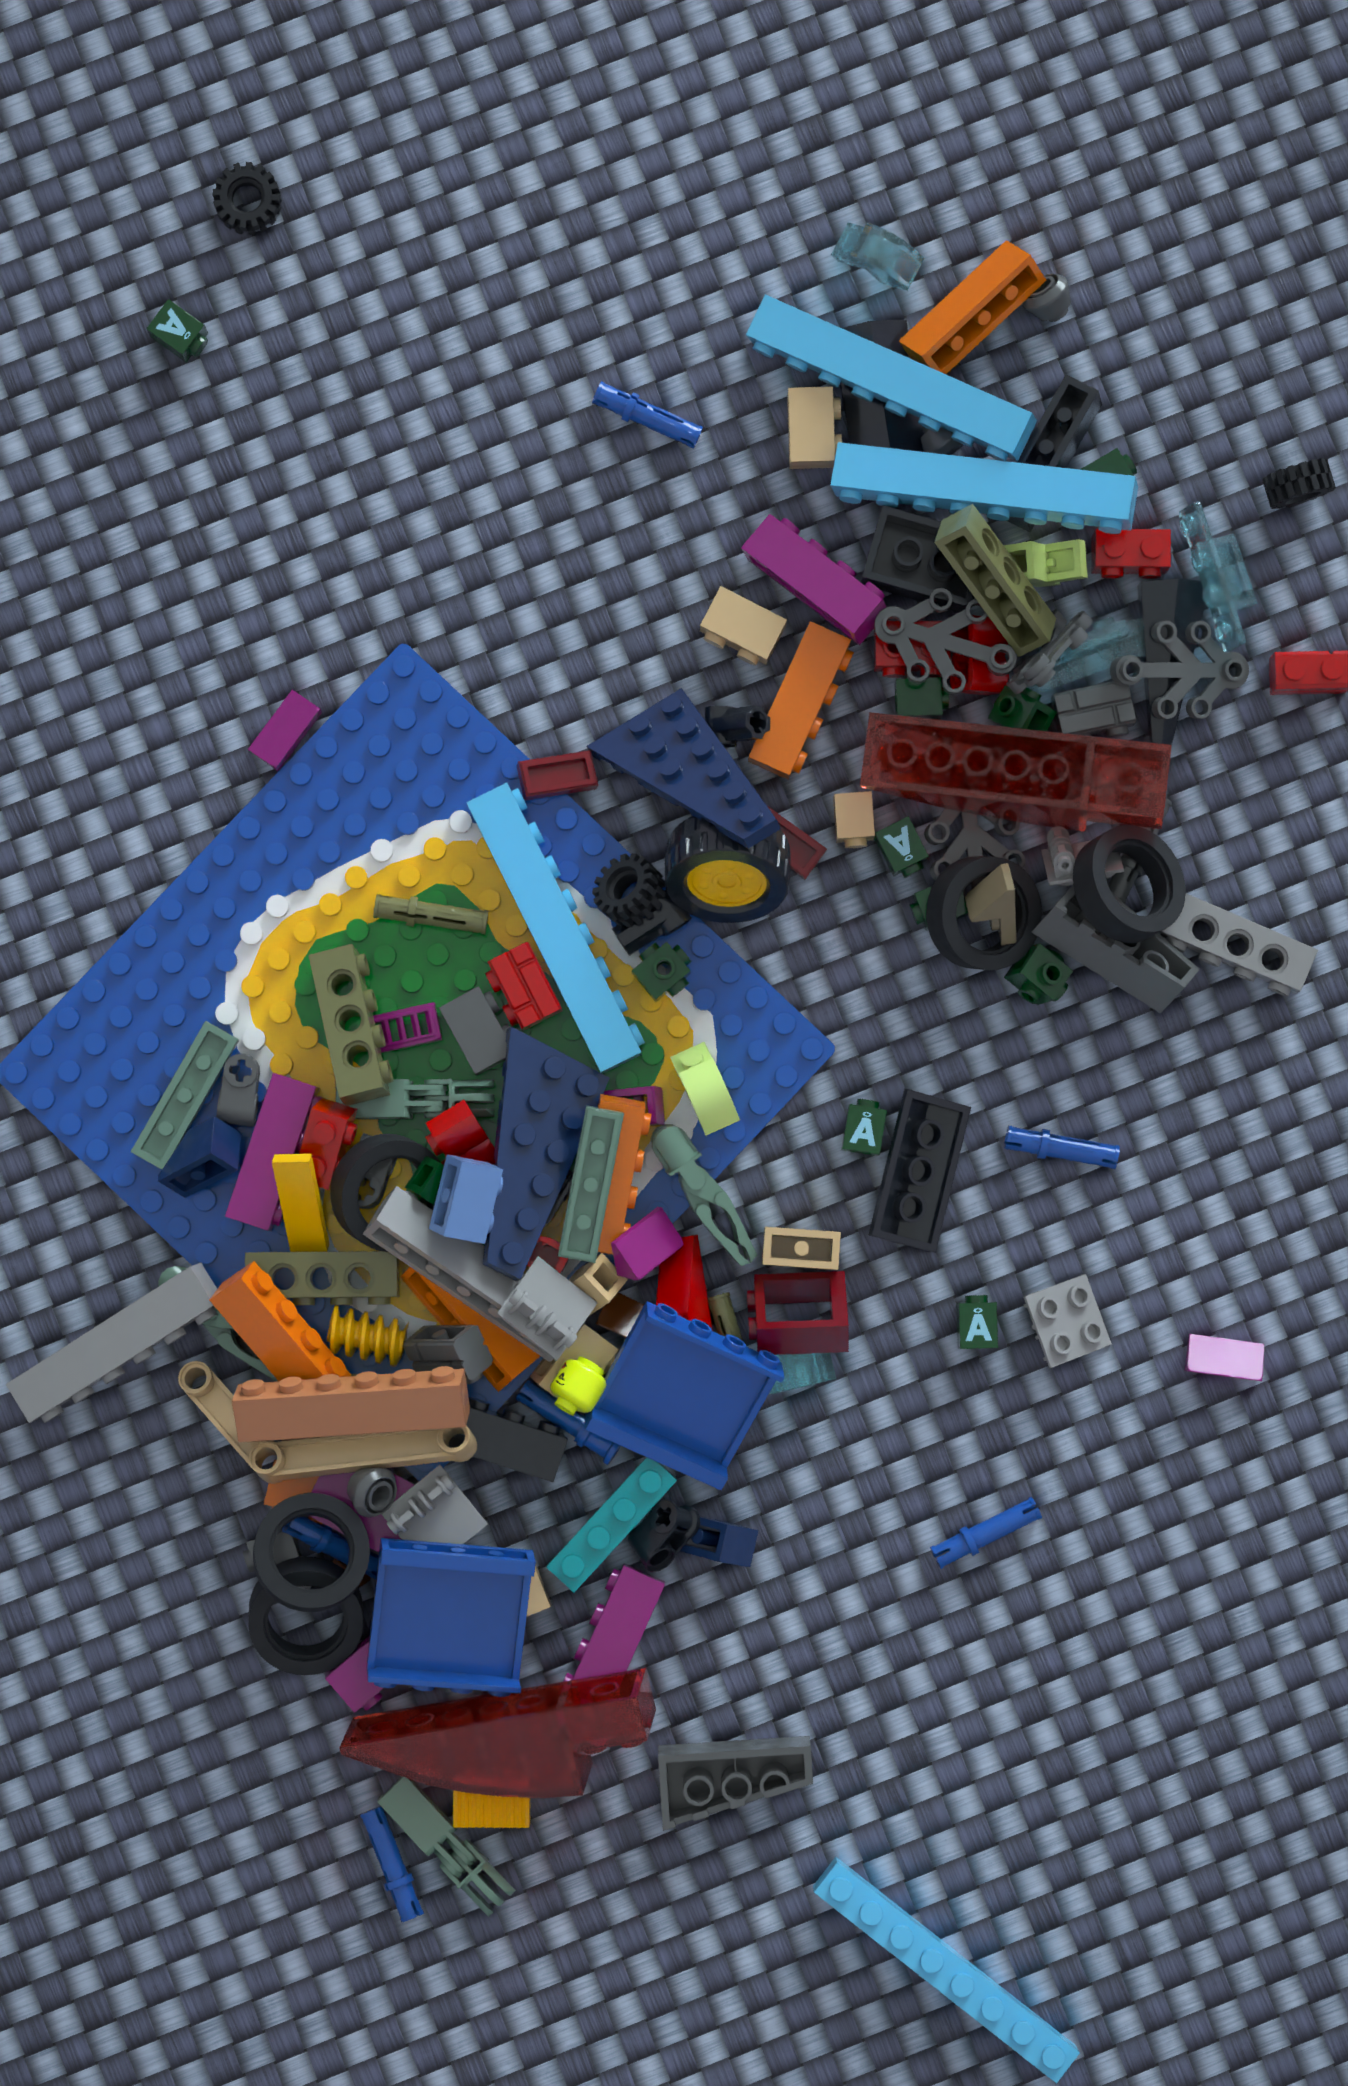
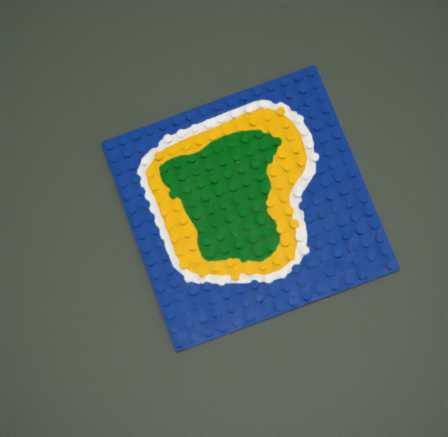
(297, 873)

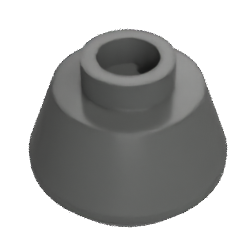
(1050, 299)
(939, 442)
(372, 1491)

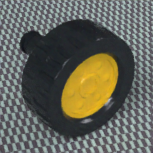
(722, 878)

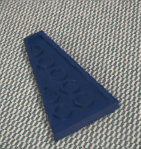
(686, 764)
(535, 1143)

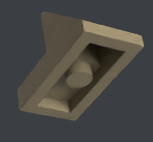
(995, 901)

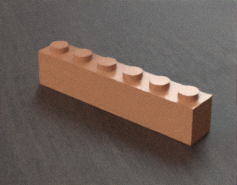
(351, 1404)

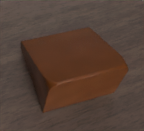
(620, 1314)

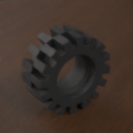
(244, 176)
(1299, 483)
(618, 879)

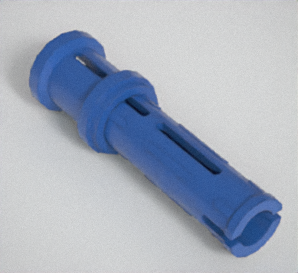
(543, 1404)

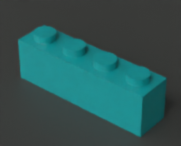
(611, 1523)

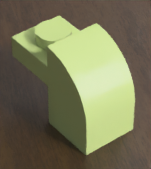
(1051, 562)
(705, 1088)

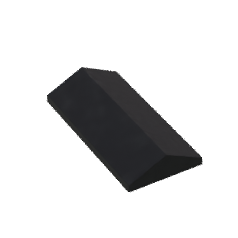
(869, 421)
(919, 1171)

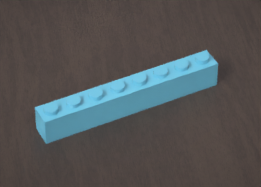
(890, 378)
(993, 487)
(554, 927)
(946, 1970)

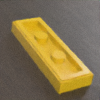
(300, 1202)

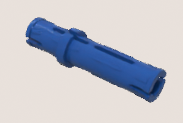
(646, 414)
(1061, 1147)
(986, 1532)
(324, 1540)
(389, 1857)

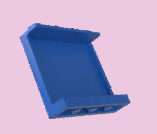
(683, 1394)
(449, 1616)

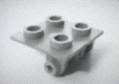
(1061, 856)
(547, 1308)
(1067, 1320)
(434, 1512)

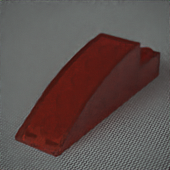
(1017, 772)
(513, 1744)

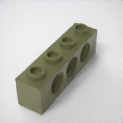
(995, 580)
(329, 971)
(381, 1266)

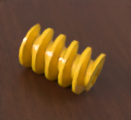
(366, 1336)

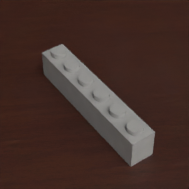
(451, 1263)
(115, 1343)

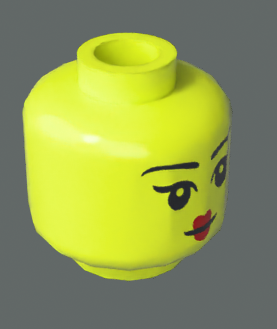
(578, 1386)

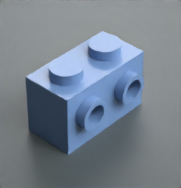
(466, 1199)

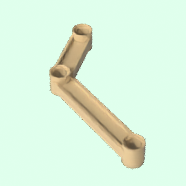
(322, 1454)

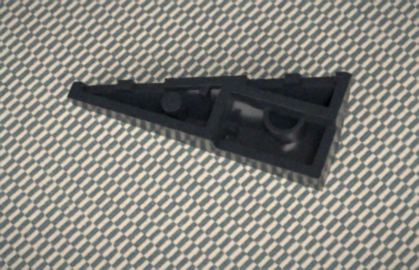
(1172, 601)

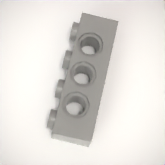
(1294, 956)

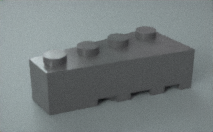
(1145, 969)
(728, 1774)

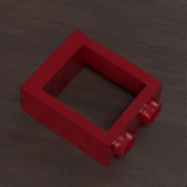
(799, 1336)

